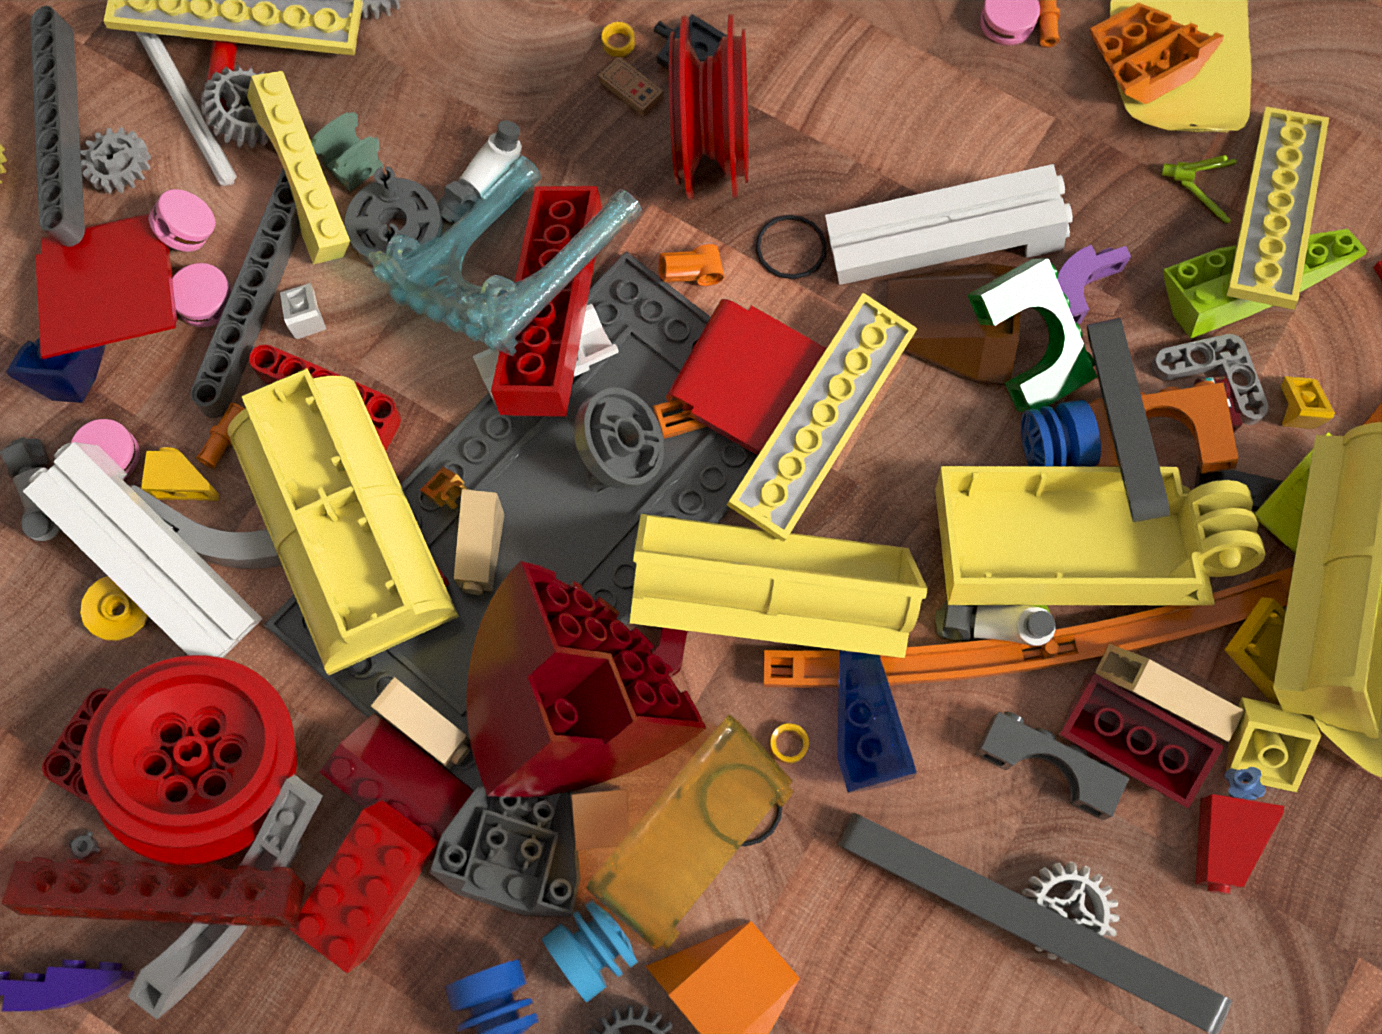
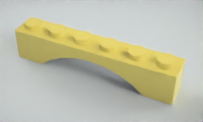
(316, 209)

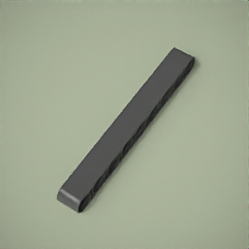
(57, 127)
(246, 297)

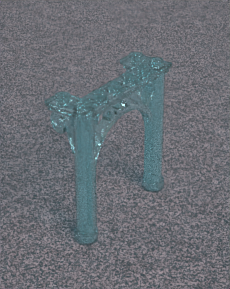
(500, 306)

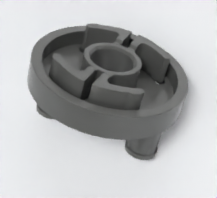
(390, 201)
(602, 450)

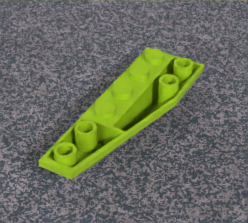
(1201, 284)

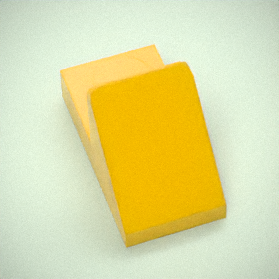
(1307, 403)

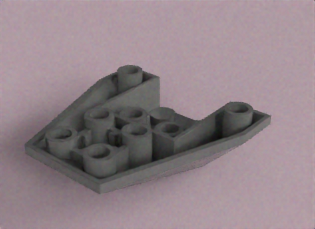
(512, 853)

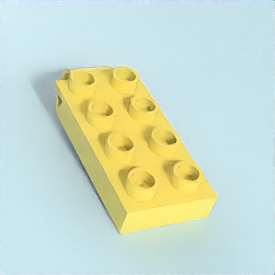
(1072, 539)

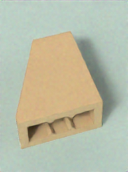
(478, 541)
(422, 724)

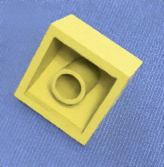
(1274, 743)

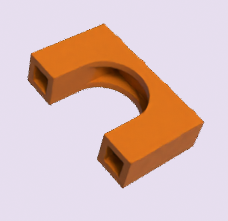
(1199, 408)

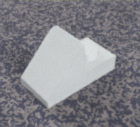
(302, 311)

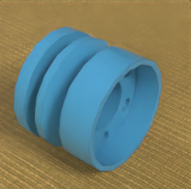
(589, 950)

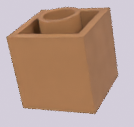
(601, 819)

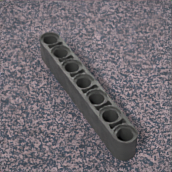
(1127, 421)

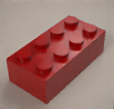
(364, 885)

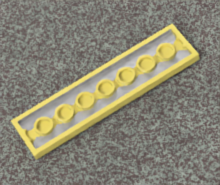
(291, 24)
(1278, 208)
(821, 418)

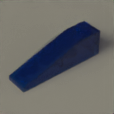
(58, 377)
(870, 732)

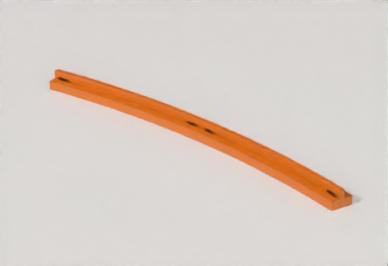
(1003, 657)

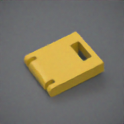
(1261, 655)

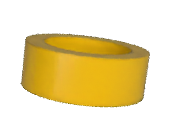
(614, 28)
(793, 728)

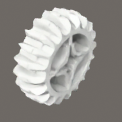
(1099, 922)

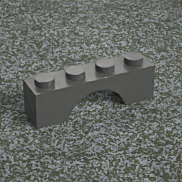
(1092, 784)

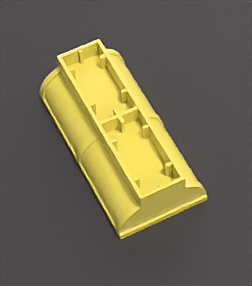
(338, 518)
(775, 590)
(1334, 605)

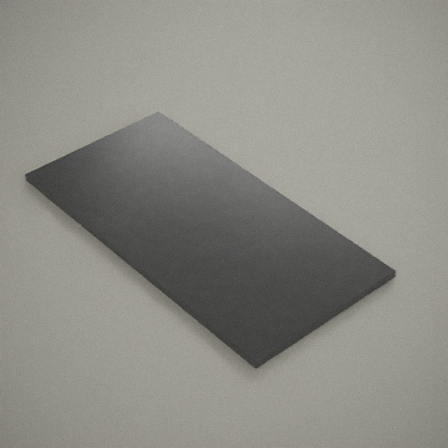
(546, 498)

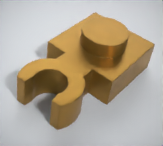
(444, 488)

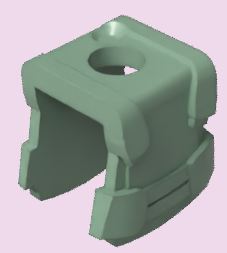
(344, 153)

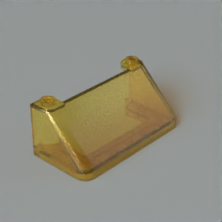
(690, 833)

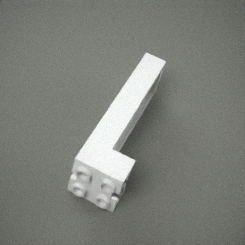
(951, 225)
(140, 551)

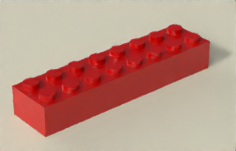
(543, 368)

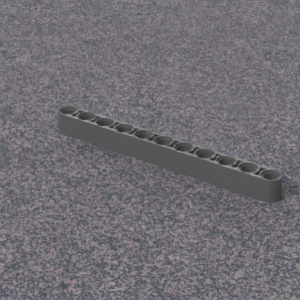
(1037, 924)

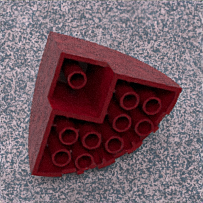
(566, 691)

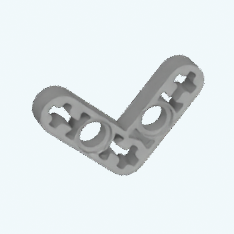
(1224, 364)

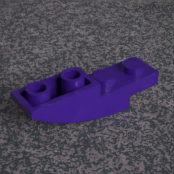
(61, 986)

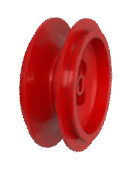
(708, 107)
(186, 699)

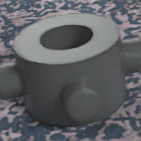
(84, 846)

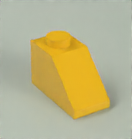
(173, 477)

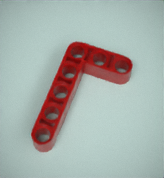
(288, 364)
(69, 748)

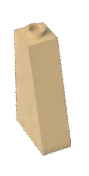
(1169, 692)

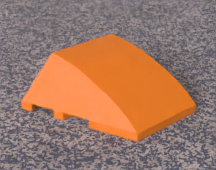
(1151, 51)
(728, 982)

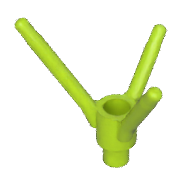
(1186, 173)

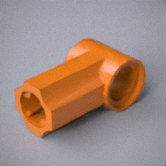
(698, 265)

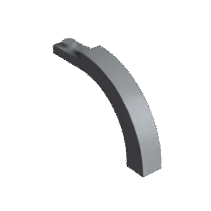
(218, 547)
(203, 945)

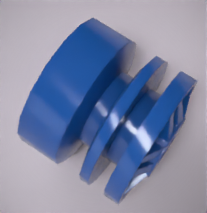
(1061, 436)
(491, 1000)

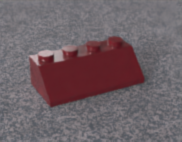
(1140, 739)
(387, 766)

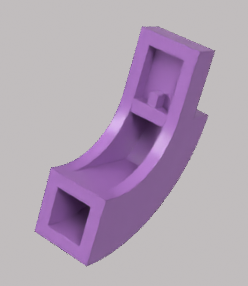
(1085, 268)

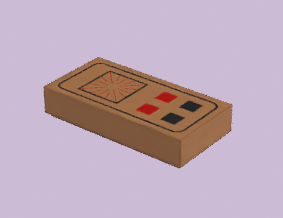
(631, 86)

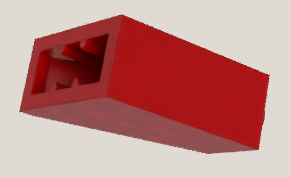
(1232, 840)

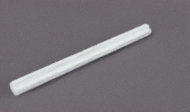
(188, 108)

